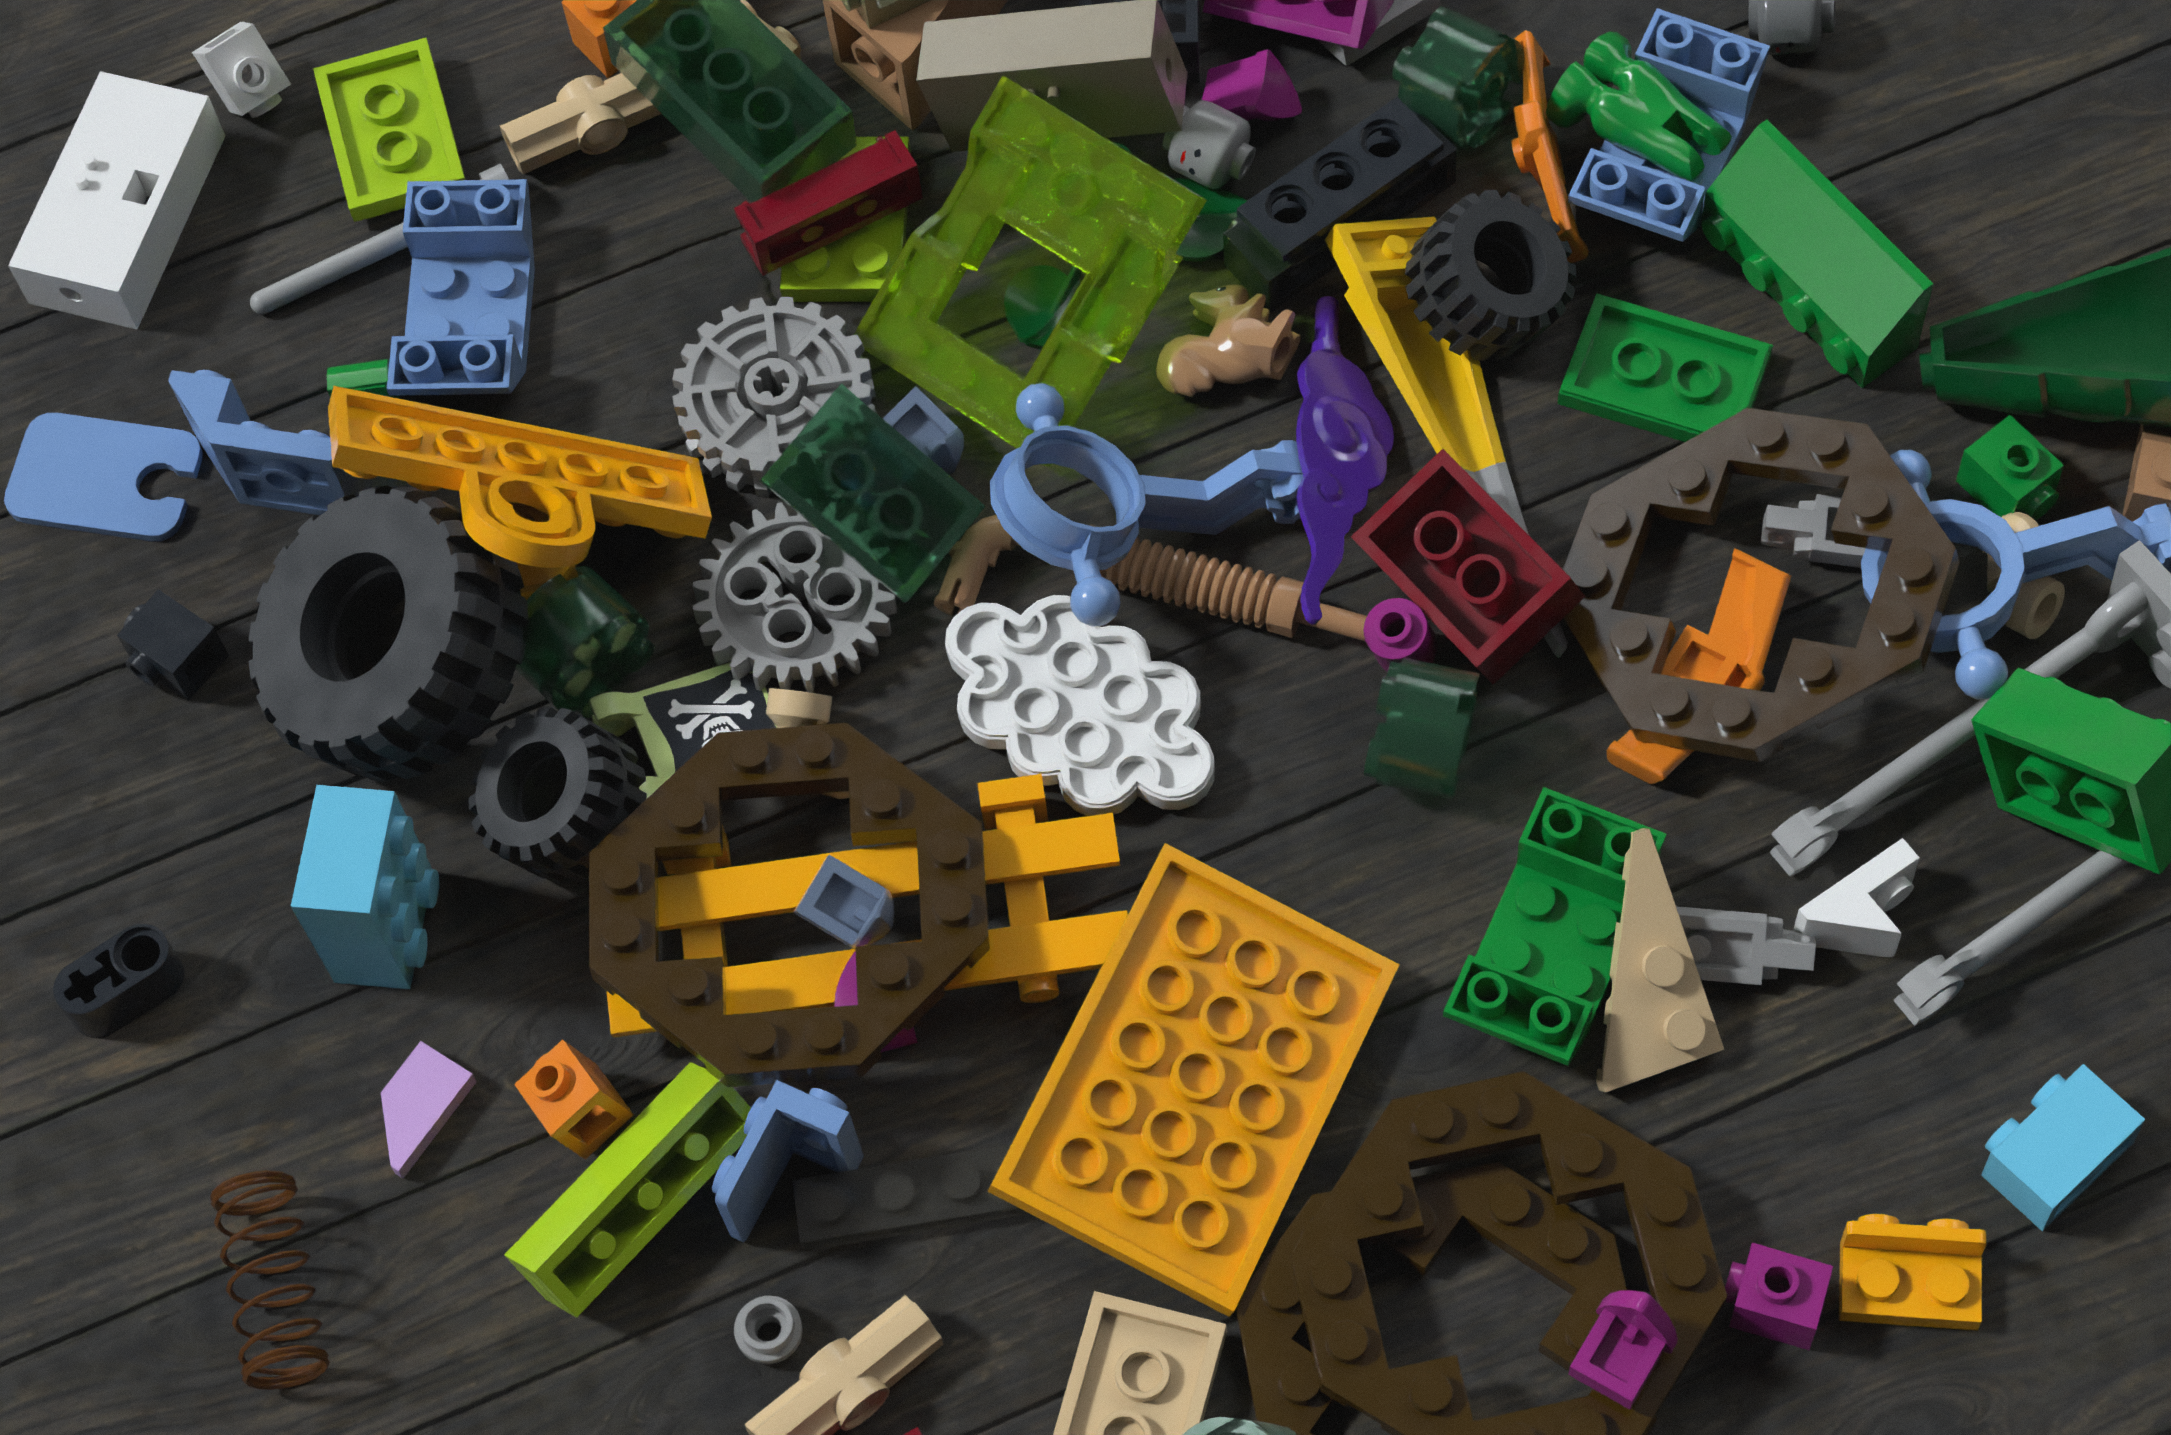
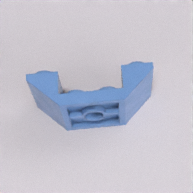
(1715, 74)
(465, 289)
(263, 463)

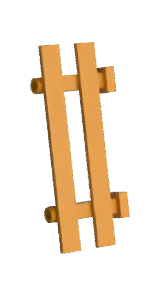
(1014, 853)

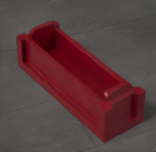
(829, 203)

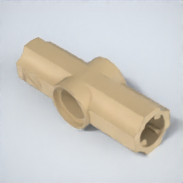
(585, 117)
(851, 1377)

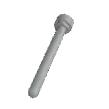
(341, 264)

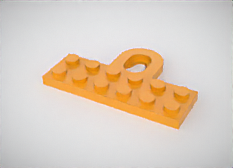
(516, 462)

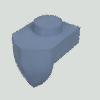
(928, 429)
(847, 905)

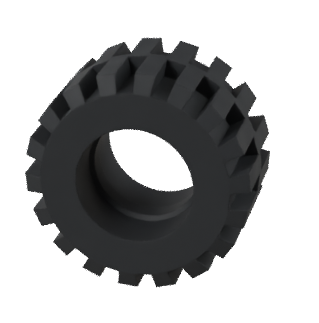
(1517, 248)
(526, 772)

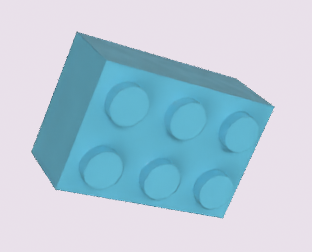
(364, 887)

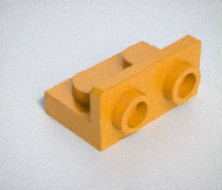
(1911, 1273)

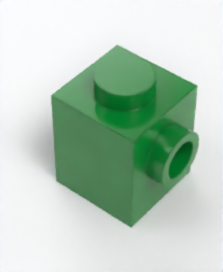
(2010, 471)

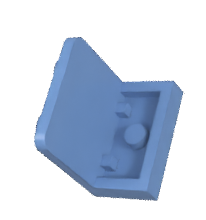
(777, 1127)

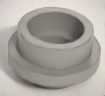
(763, 1311)

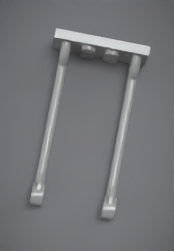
(2134, 609)

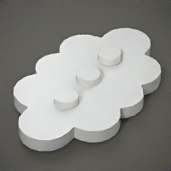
(1080, 706)

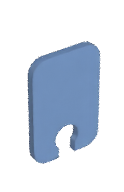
(89, 476)

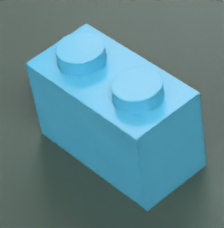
(2061, 1145)

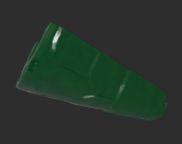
(2070, 351)

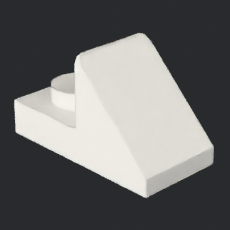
(1851, 911)

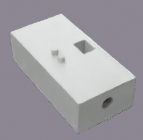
(117, 200)

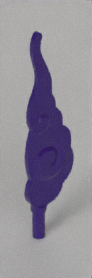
(1340, 449)

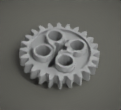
(750, 628)

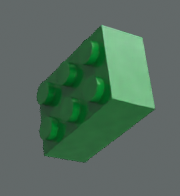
(2080, 767)

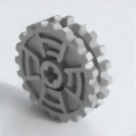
(745, 361)

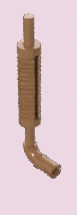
(1162, 574)

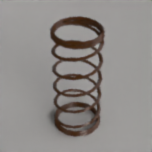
(290, 1376)

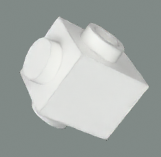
(223, 64)

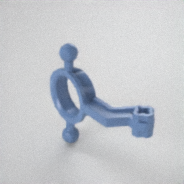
(1251, 482)
(2022, 556)

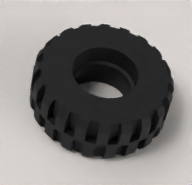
(323, 618)

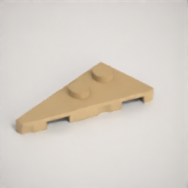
(1657, 997)

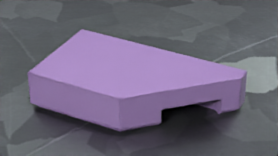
(420, 1103)

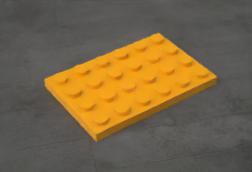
(1195, 1080)

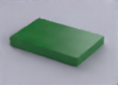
(1661, 370)

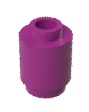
(1399, 630)

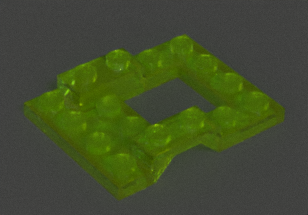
(1075, 199)

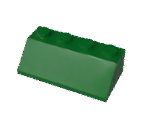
(1816, 256)

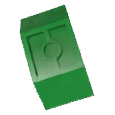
(1552, 931)

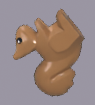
(1237, 349)

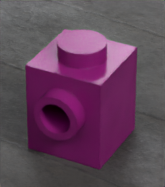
(1778, 1295)

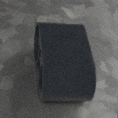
(116, 958)

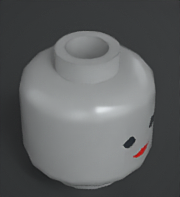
(1210, 145)

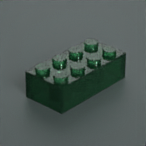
(732, 90)

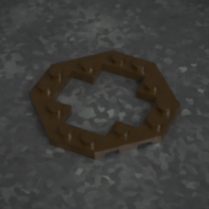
(1817, 678)
(893, 980)
(1483, 1198)
(1379, 1205)

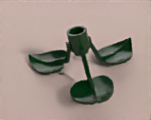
(1042, 292)

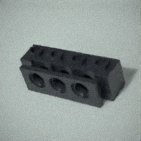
(1366, 175)

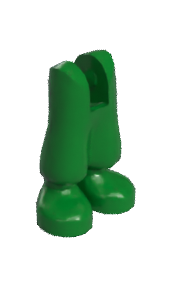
(1643, 115)

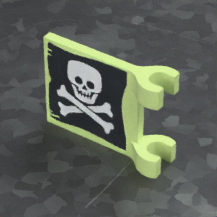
(683, 716)

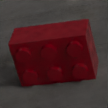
(1468, 566)

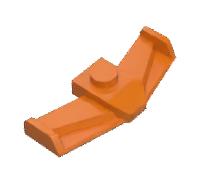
(1538, 148)
(1727, 656)

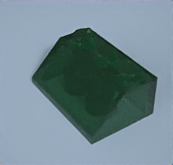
(872, 493)

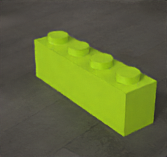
(631, 1190)

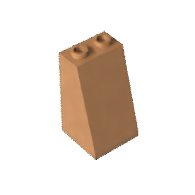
(888, 55)

